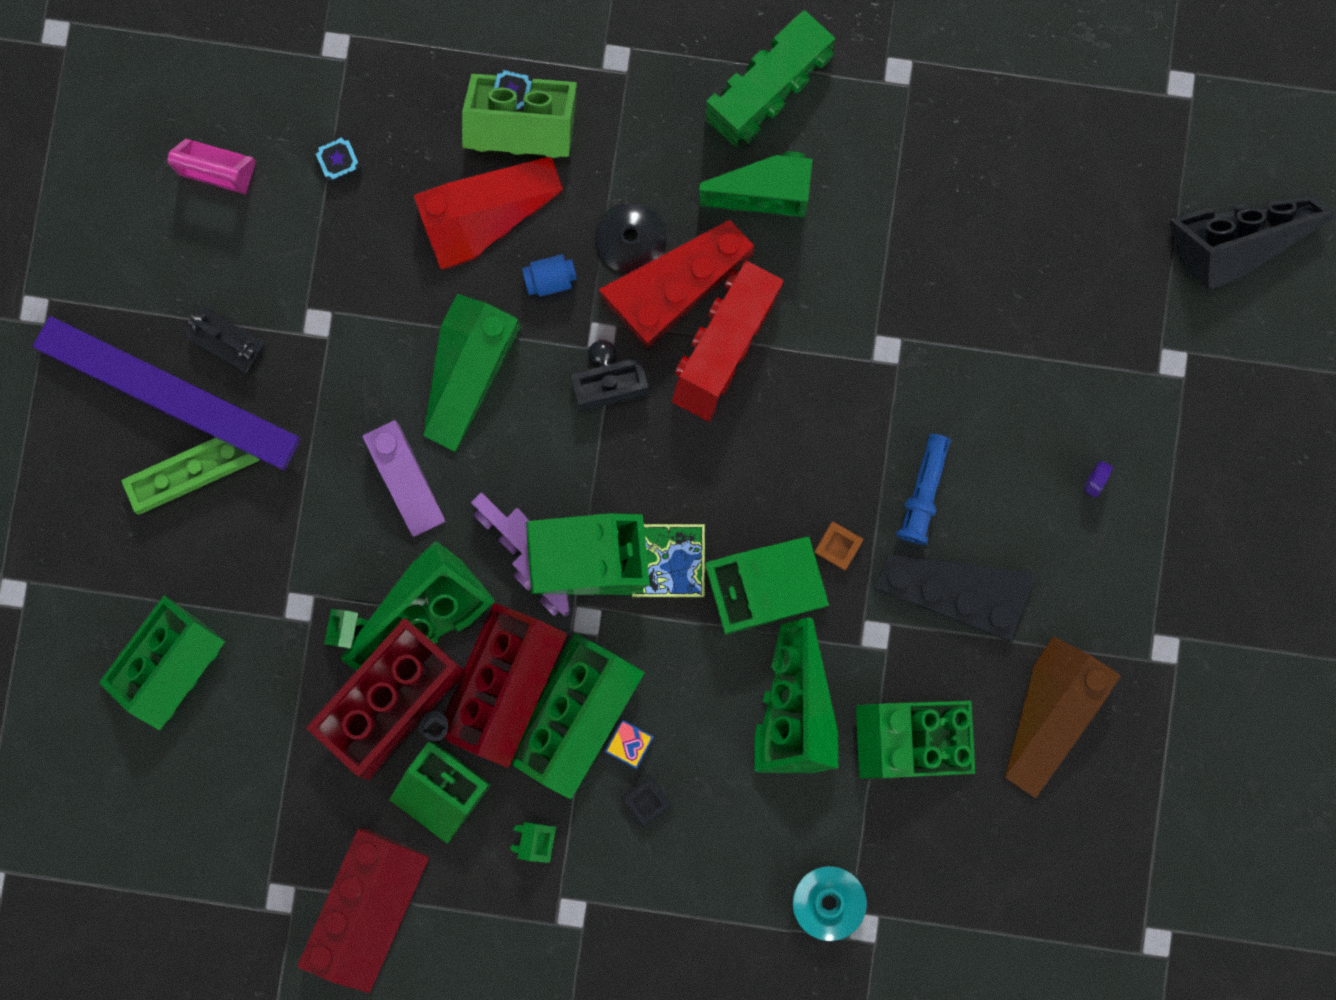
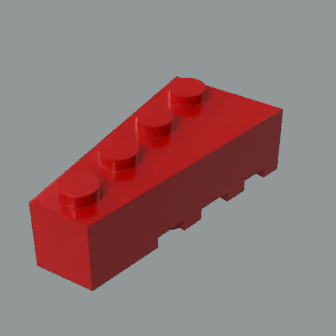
(672, 285)
(725, 339)

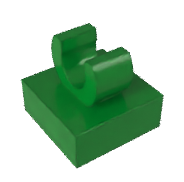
(342, 628)
(535, 842)

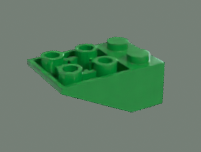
(588, 555)
(766, 585)
(915, 739)

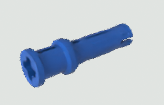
(921, 505)

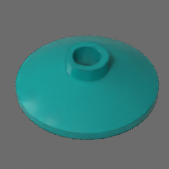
(849, 906)

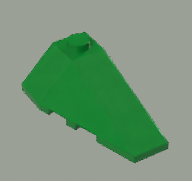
(468, 356)
(432, 594)
(799, 717)

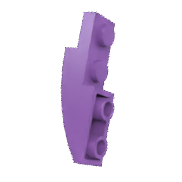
(515, 539)

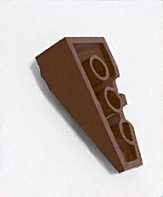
(1059, 704)

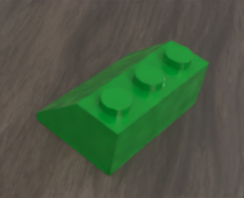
(161, 663)

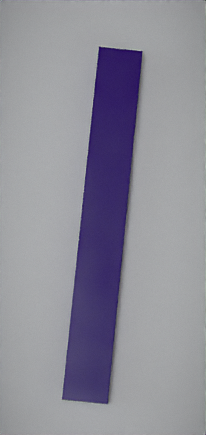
(167, 393)

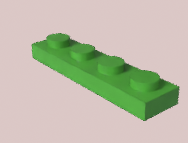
(184, 474)

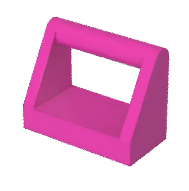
(212, 165)

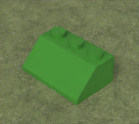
(495, 124)

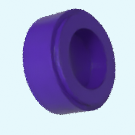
(1098, 478)

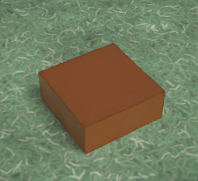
(838, 546)

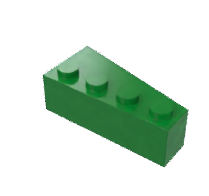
(770, 79)

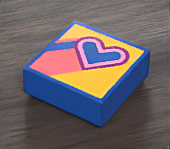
(629, 744)

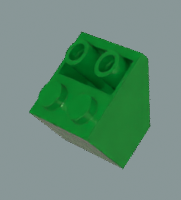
(439, 791)

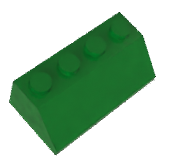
(575, 715)

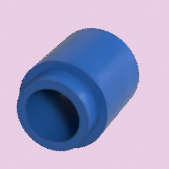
(549, 275)

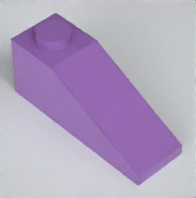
(404, 478)

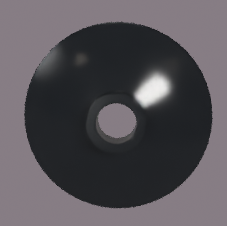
(630, 255)

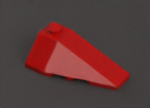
(478, 210)

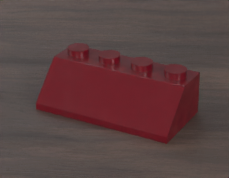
(502, 684)
(385, 699)
(363, 911)

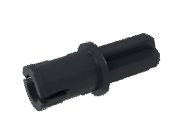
(433, 726)

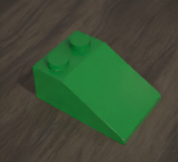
(768, 186)

